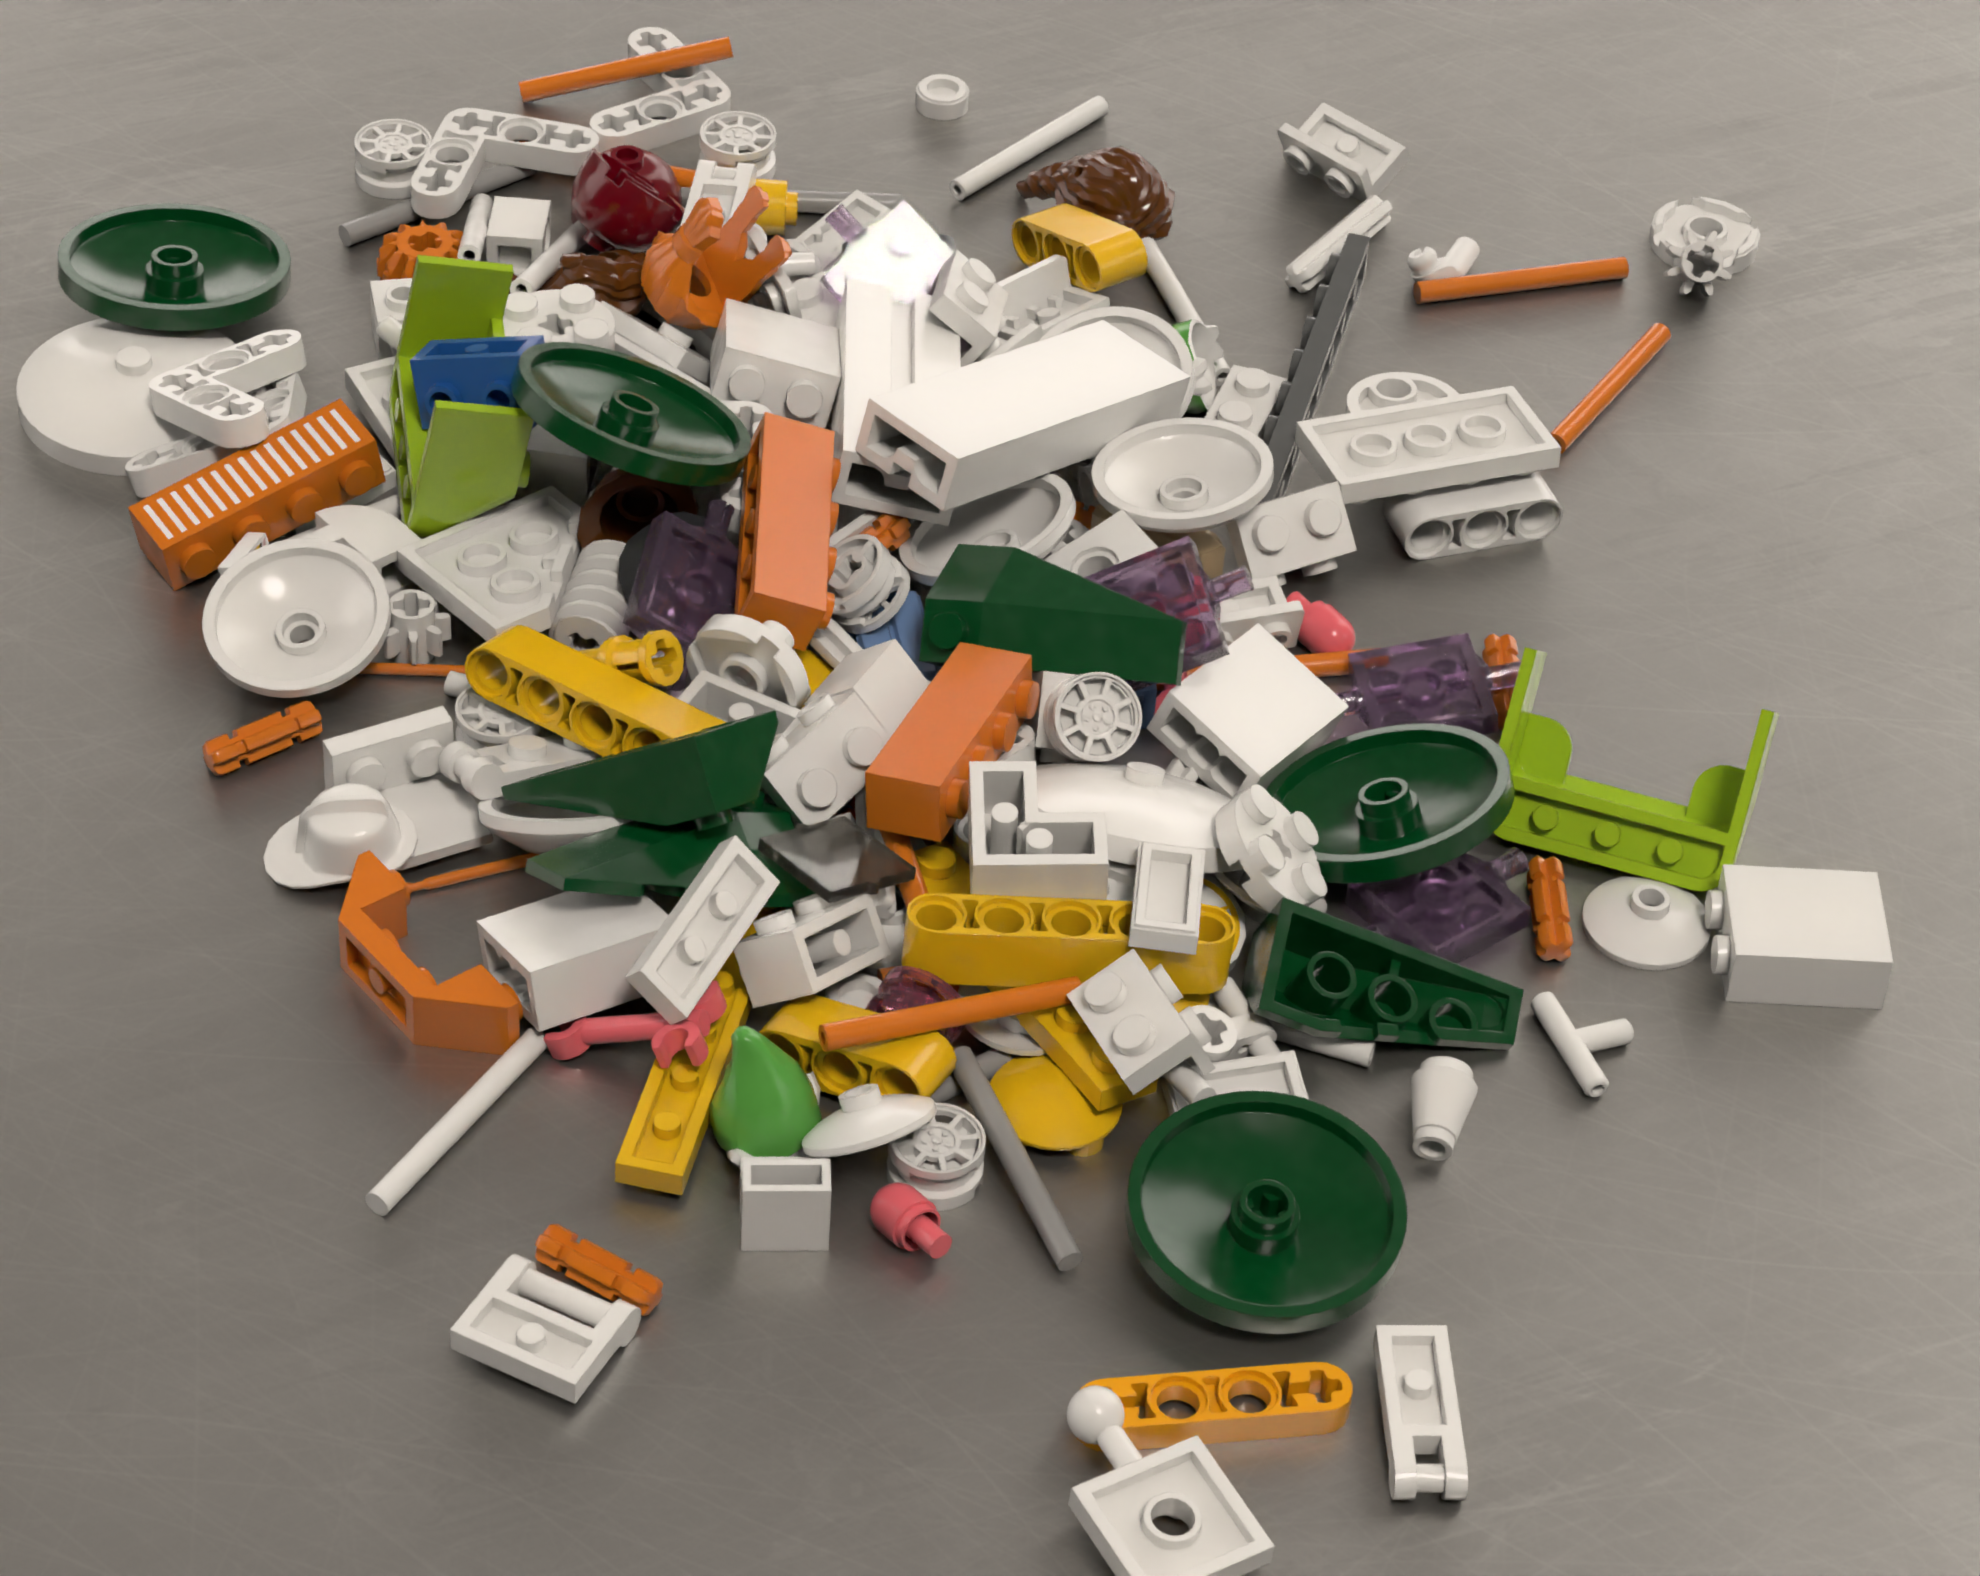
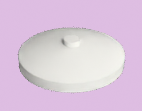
(89, 392)
(1139, 807)

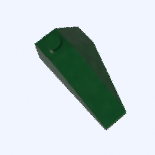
(1041, 610)
(666, 780)
(662, 856)
(1366, 986)

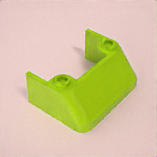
(471, 451)
(1617, 825)

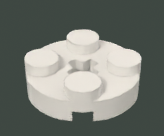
(563, 311)
(751, 656)
(1271, 848)

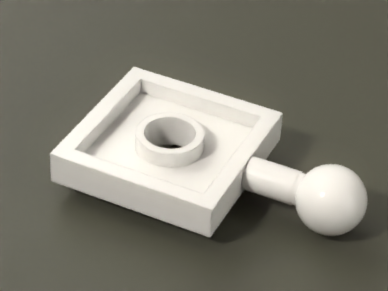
(1171, 1482)

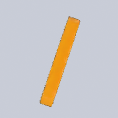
(1215, 1416)

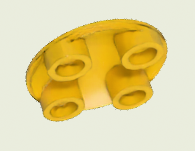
(1050, 1108)

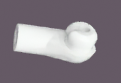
(1455, 263)

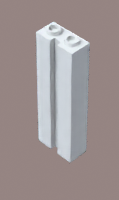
(881, 350)
(1019, 413)

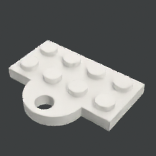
(1422, 435)

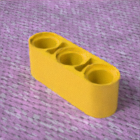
(1095, 248)
(898, 1065)

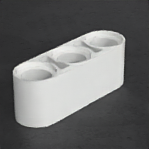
(1473, 516)

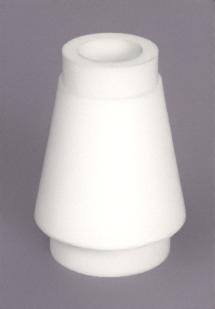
(1440, 1104)

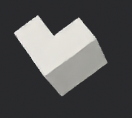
(882, 679)
(785, 1203)

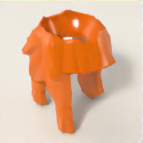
(709, 263)

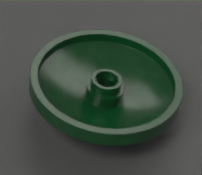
(174, 266)
(630, 414)
(1398, 798)
(1266, 1212)

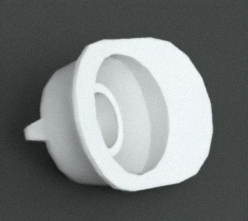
(331, 833)

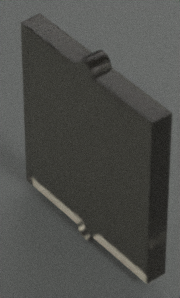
(836, 859)

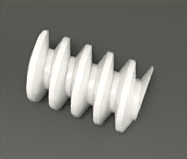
(593, 599)

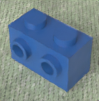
(468, 371)

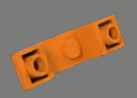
(458, 1014)

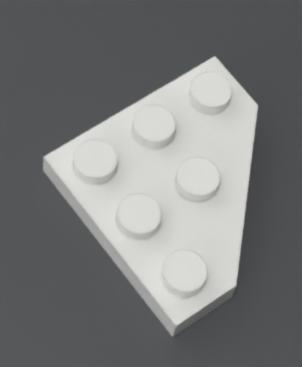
(501, 564)

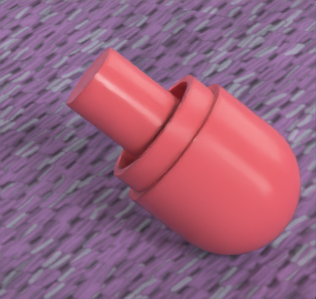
(1323, 627)
(909, 1220)

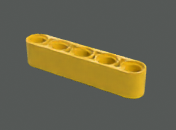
(577, 694)
(1049, 939)

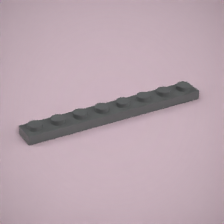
(1314, 361)

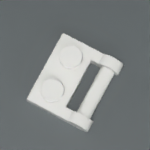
(538, 1342)

